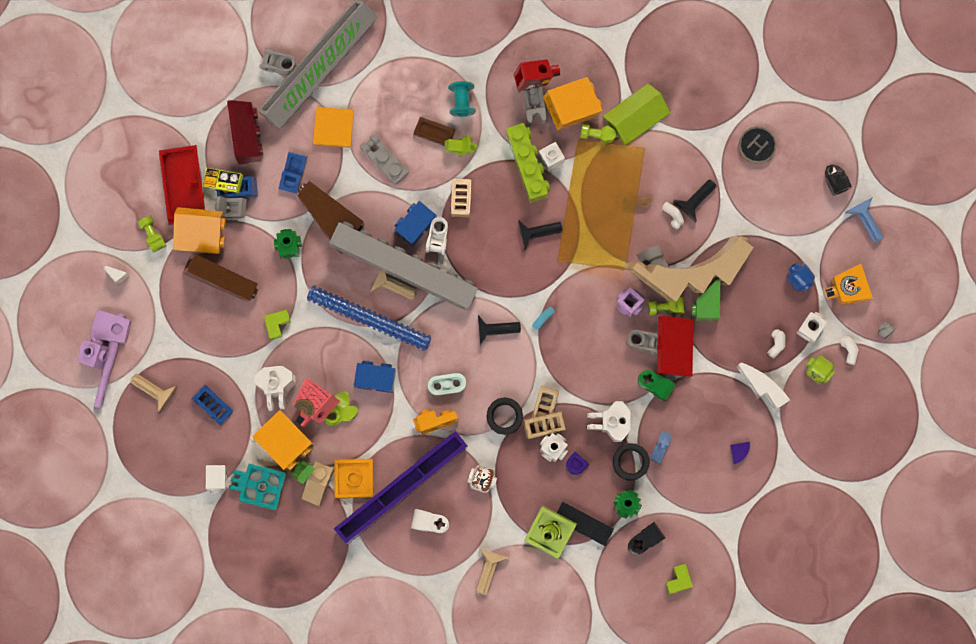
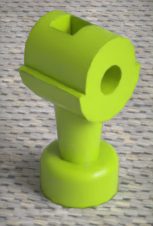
(605, 135)
(154, 240)
(673, 307)

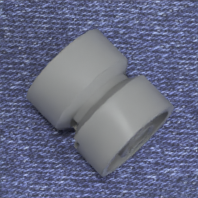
(652, 256)

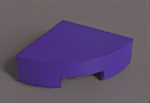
(739, 451)

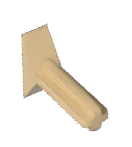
(393, 285)
(153, 390)
(488, 571)

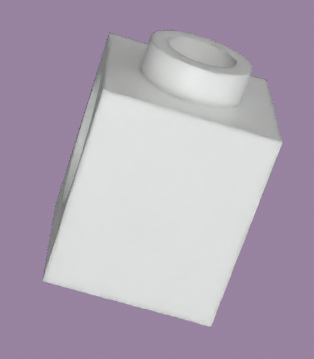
(551, 156)
(808, 334)
(216, 478)

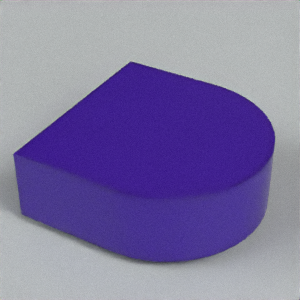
(576, 464)

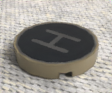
(757, 145)

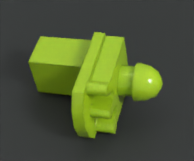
(462, 146)

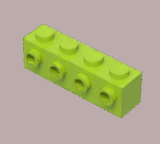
(526, 162)

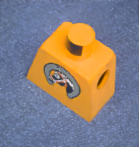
(849, 287)

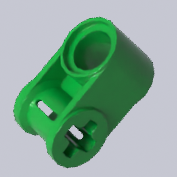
(659, 387)

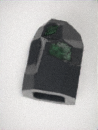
(837, 180)

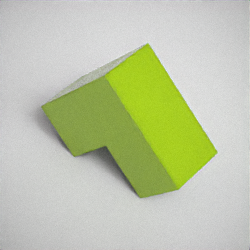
(274, 321)
(682, 580)

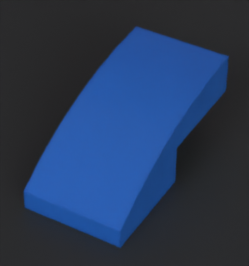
(293, 172)

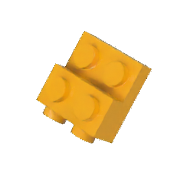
(429, 422)

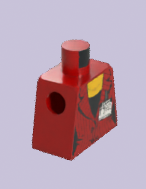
(534, 74)

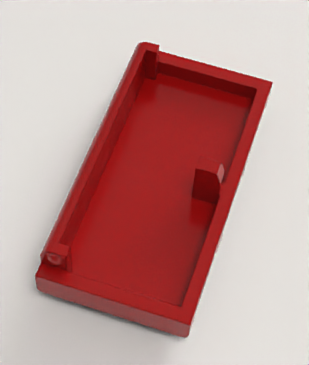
(181, 179)

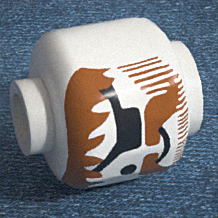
(482, 479)

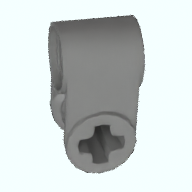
(274, 62)
(646, 341)

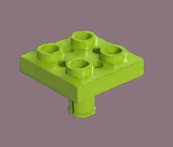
(547, 538)

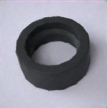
(507, 430)
(645, 462)

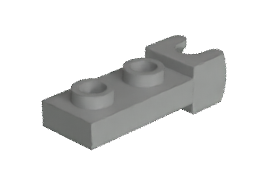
(534, 105)

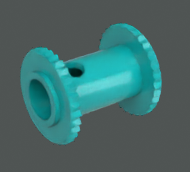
(461, 99)

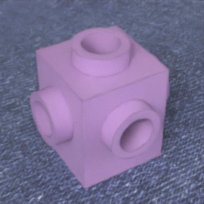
(633, 296)
(93, 353)

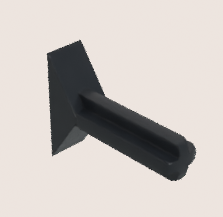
(696, 199)
(539, 231)
(497, 329)

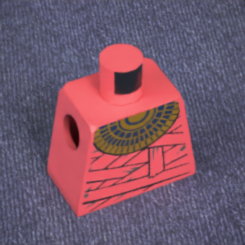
(313, 403)

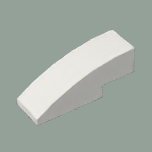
(763, 385)

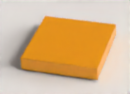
(333, 127)
(353, 478)

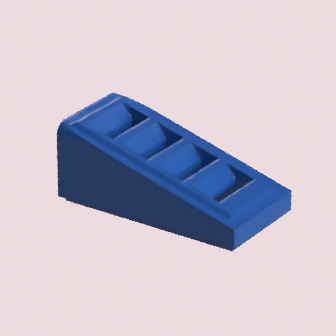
(247, 192)
(197, 396)

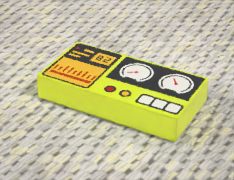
(222, 180)

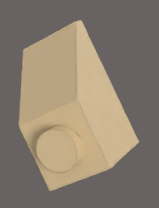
(317, 483)

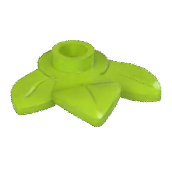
(342, 410)

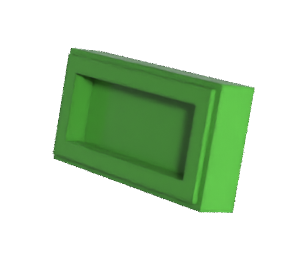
(302, 471)

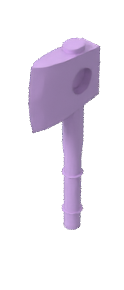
(114, 330)

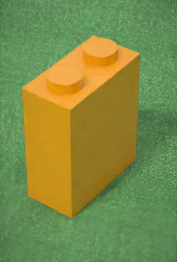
(572, 103)
(198, 230)
(283, 441)

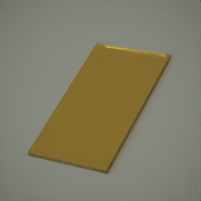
(601, 205)

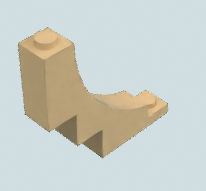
(672, 282)

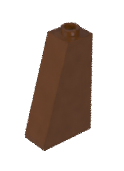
(326, 210)
(220, 278)

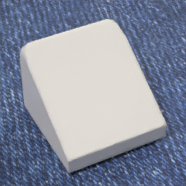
(117, 275)

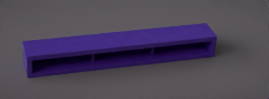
(401, 488)

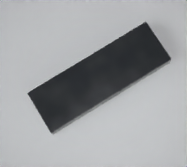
(586, 524)

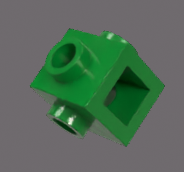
(287, 250)
(620, 507)

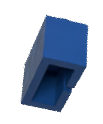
(415, 222)
(375, 377)

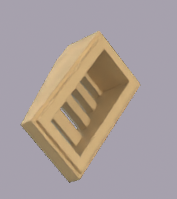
(461, 212)
(543, 389)
(526, 423)

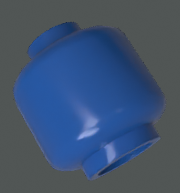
(800, 277)

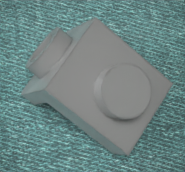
(231, 207)

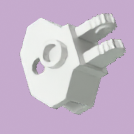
(275, 383)
(611, 423)

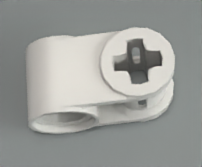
(437, 238)
(426, 521)

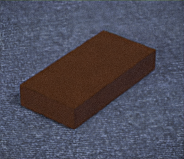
(433, 131)

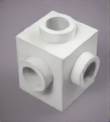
(550, 454)

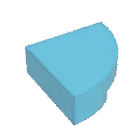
(543, 317)

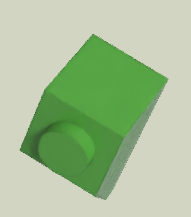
(708, 304)

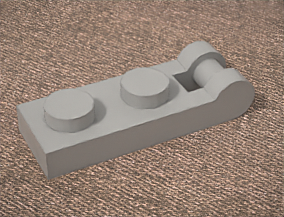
(384, 160)

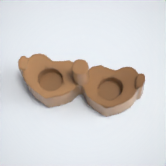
(644, 201)

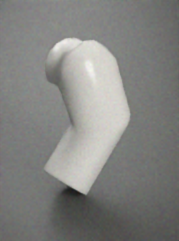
(675, 213)
(779, 340)
(852, 349)

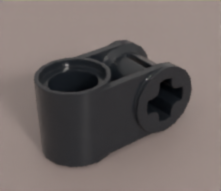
(647, 537)

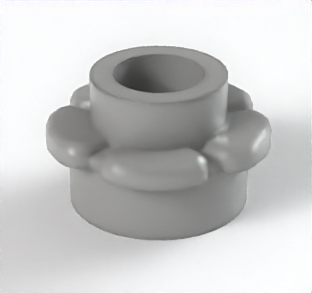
(886, 330)

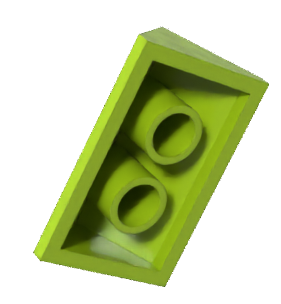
(637, 114)

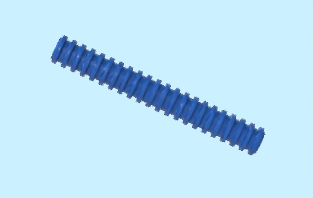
(369, 318)

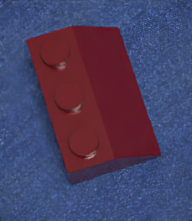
(244, 131)

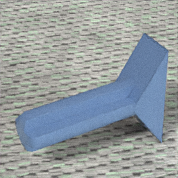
(867, 220)
(661, 447)

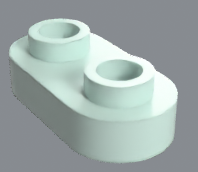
(446, 384)

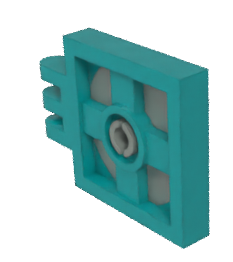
(259, 486)

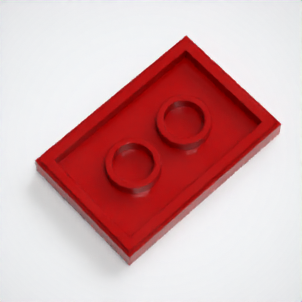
(675, 346)

